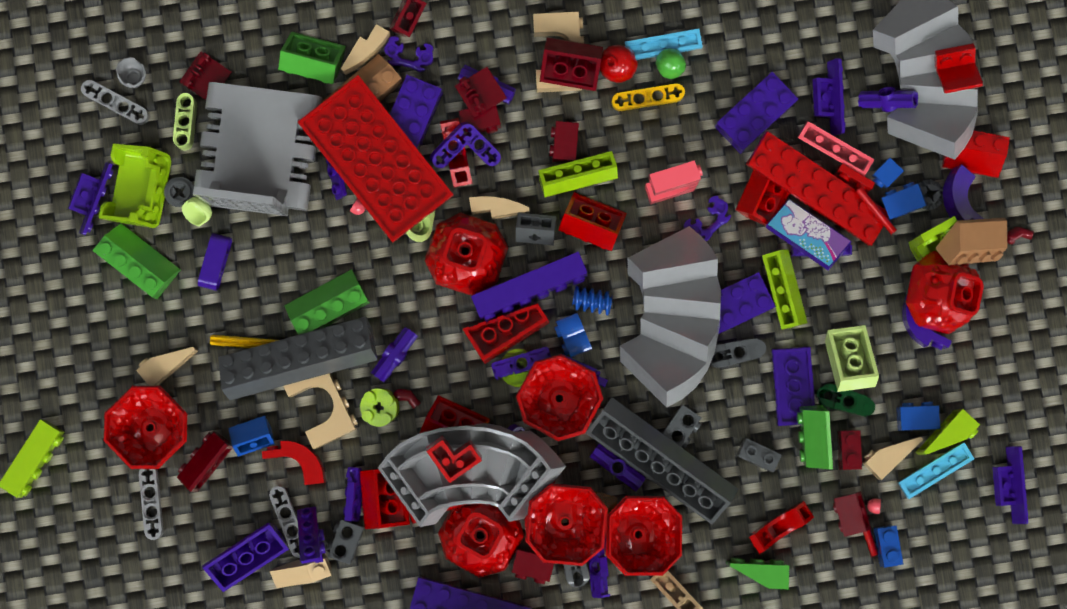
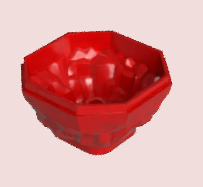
(468, 272)
(943, 294)
(559, 377)
(128, 424)
(658, 539)
(572, 542)
(478, 555)

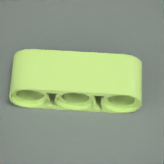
(181, 113)

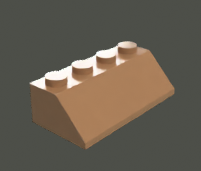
(378, 76)
(974, 241)

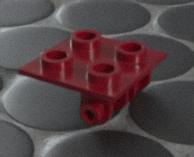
(202, 72)
(480, 91)

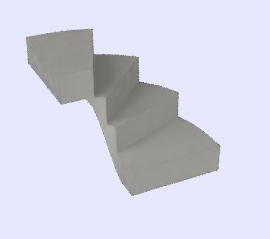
(912, 36)
(678, 317)
(508, 477)

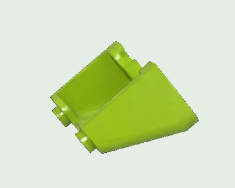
(138, 186)

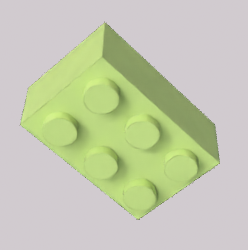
(851, 358)

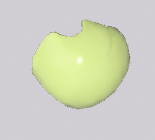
(196, 211)

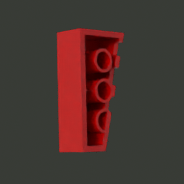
(502, 333)

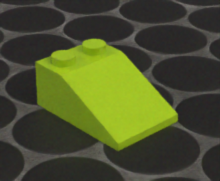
(953, 429)

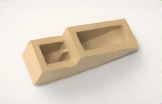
(365, 49)
(497, 206)

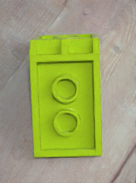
(929, 240)

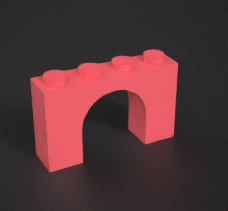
(673, 182)

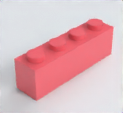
(835, 148)

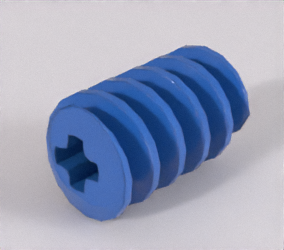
(592, 300)

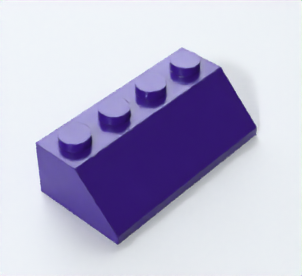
(246, 556)

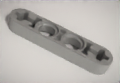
(114, 104)
(147, 502)
(285, 522)

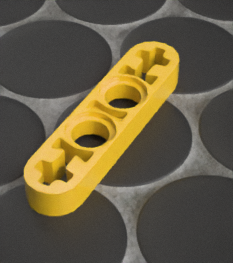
(648, 99)

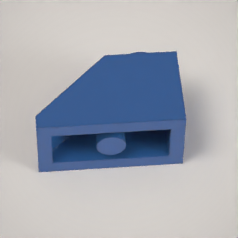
(887, 173)

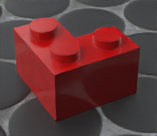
(451, 462)

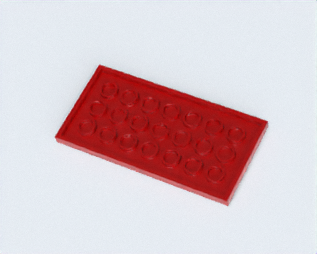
(375, 158)

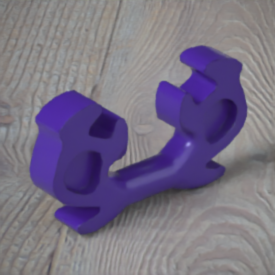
(392, 51)
(720, 208)

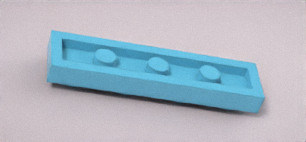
(652, 46)
(935, 470)

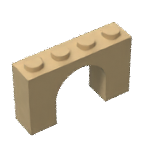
(564, 25)
(340, 421)

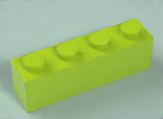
(578, 174)
(784, 289)
(31, 459)

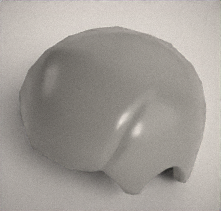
(130, 72)

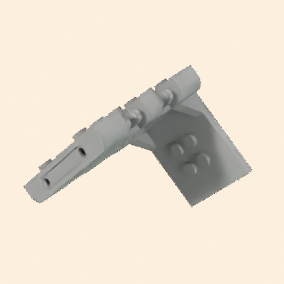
(255, 149)

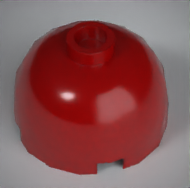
(618, 63)

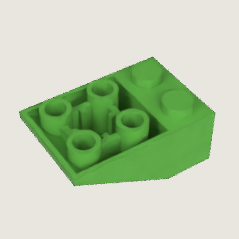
(771, 575)

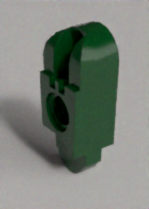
(860, 405)

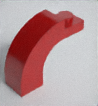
(459, 164)
(311, 464)
(781, 526)

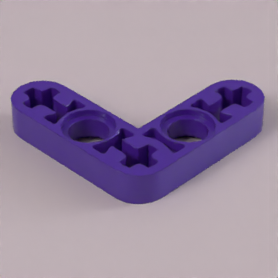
(468, 140)

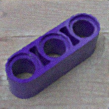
(214, 261)

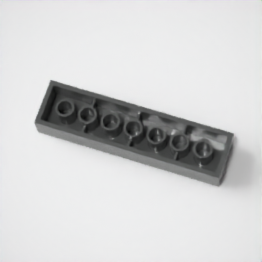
(297, 358)
(662, 461)

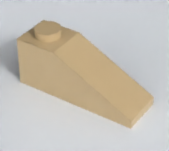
(159, 368)
(887, 458)
(297, 573)
(675, 592)

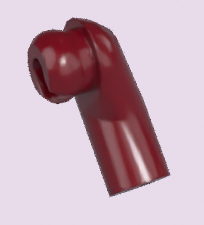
(1018, 232)
(407, 395)

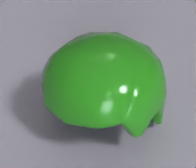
(670, 63)

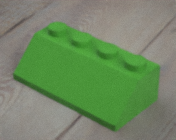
(137, 260)
(327, 303)

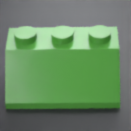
(311, 57)
(815, 437)

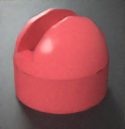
(357, 208)
(874, 506)

